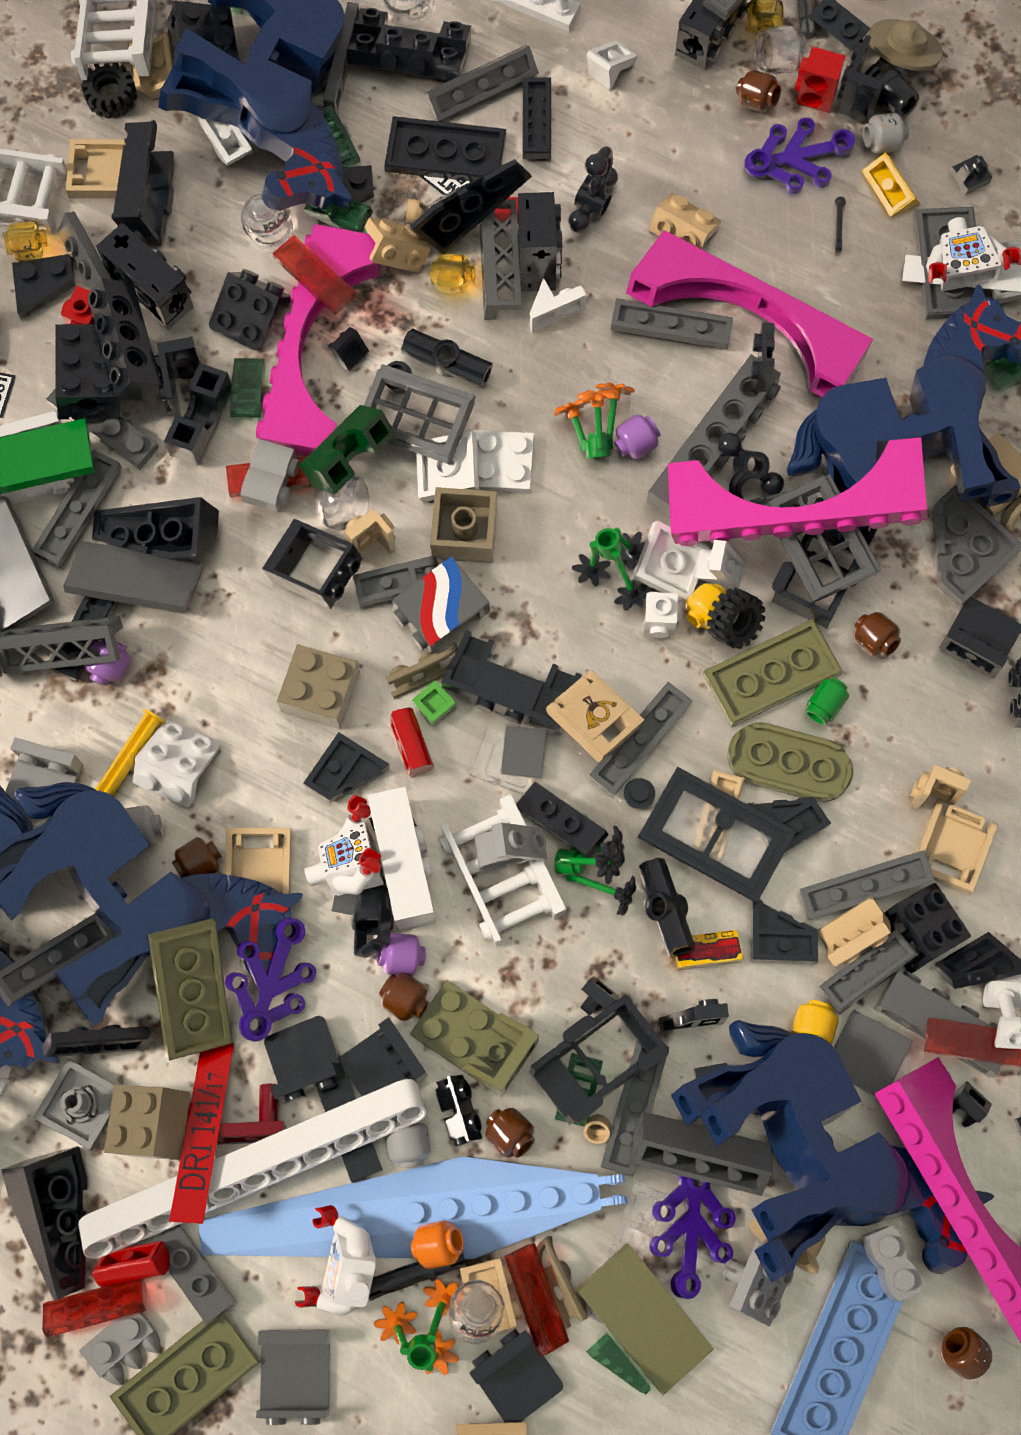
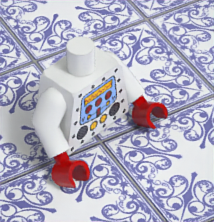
(968, 257)
(350, 857)
(348, 1267)

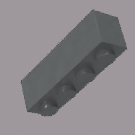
(912, 1004)
(692, 1153)

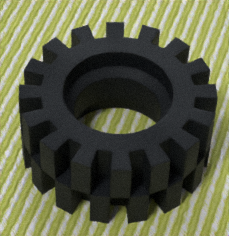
(112, 103)
(725, 612)

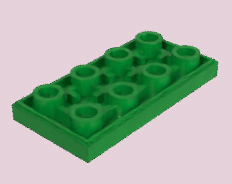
(45, 456)

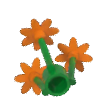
(601, 442)
(423, 1350)

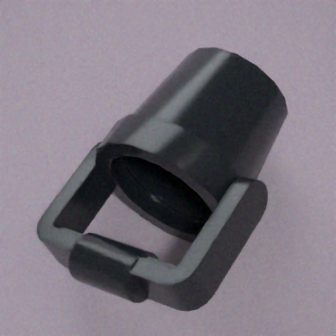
(896, 92)
(372, 917)

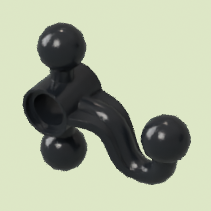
(592, 193)
(770, 482)

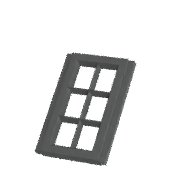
(429, 389)
(803, 563)

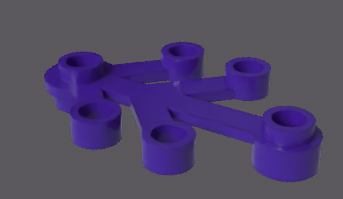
(795, 156)
(269, 983)
(691, 1225)

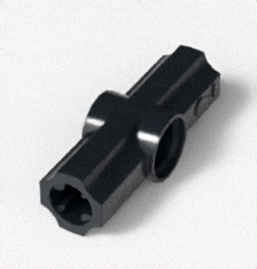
(462, 366)
(666, 907)

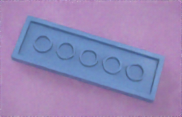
(839, 1352)

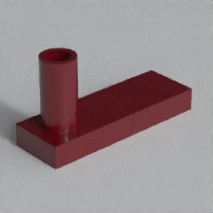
(254, 1131)

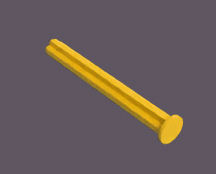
(126, 757)

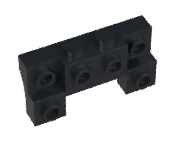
(406, 49)
(501, 688)

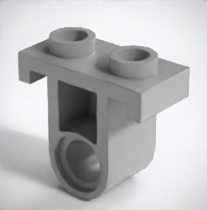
(509, 846)

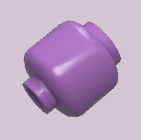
(637, 436)
(108, 671)
(401, 954)

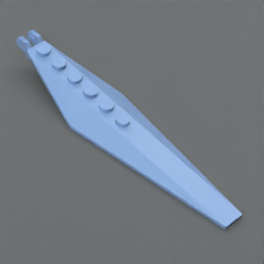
(484, 1198)

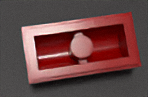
(410, 742)
(132, 1264)

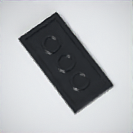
(443, 149)

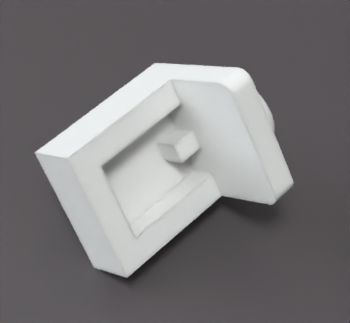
(660, 614)

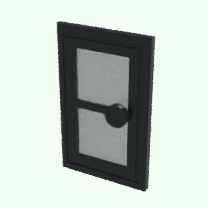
(717, 834)

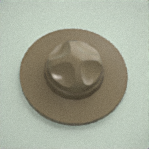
(905, 44)

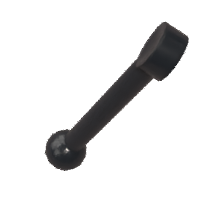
(840, 202)

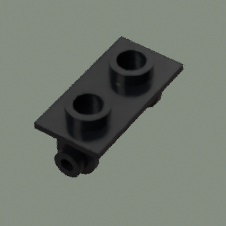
(839, 23)
(456, 1095)

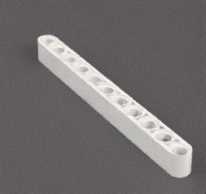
(258, 1165)

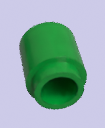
(827, 701)

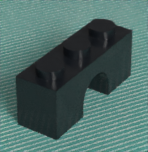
(192, 432)

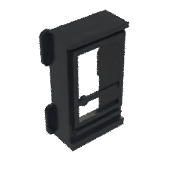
(144, 183)
(801, 606)
(562, 1086)

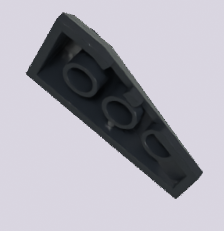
(462, 209)
(160, 529)
(48, 1206)

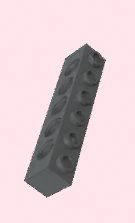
(717, 424)

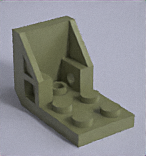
(475, 1038)

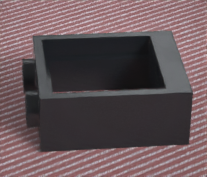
(291, 549)

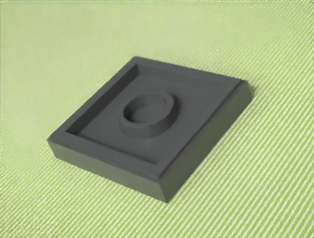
(871, 1052)

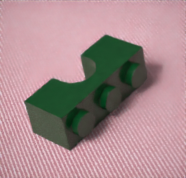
(360, 432)

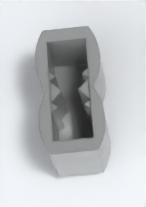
(269, 475)
(895, 1272)

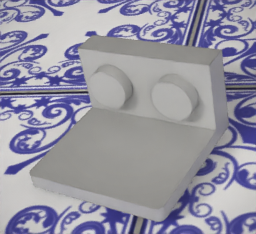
(41, 766)

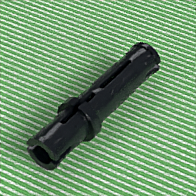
(408, 1276)

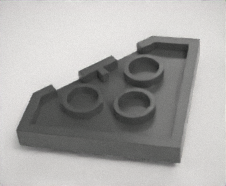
(968, 546)

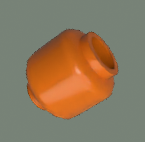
(437, 1244)

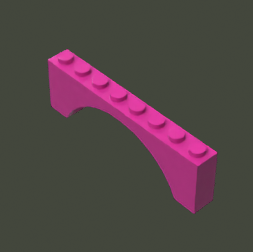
(681, 270)
(290, 413)
(884, 496)
(923, 1118)

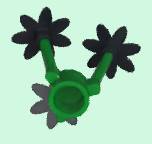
(616, 547)
(572, 863)

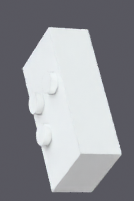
(401, 858)

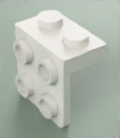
(174, 762)

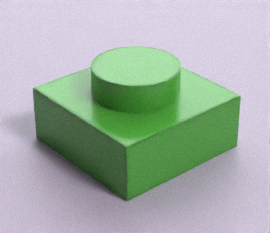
(434, 702)

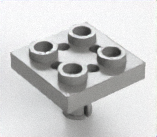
(69, 1099)
(755, 1292)

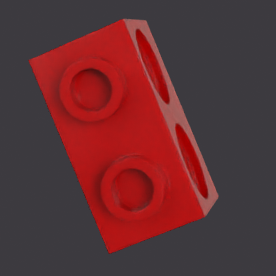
(819, 79)

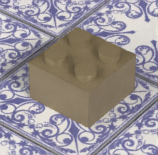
(464, 524)
(318, 686)
(147, 1122)

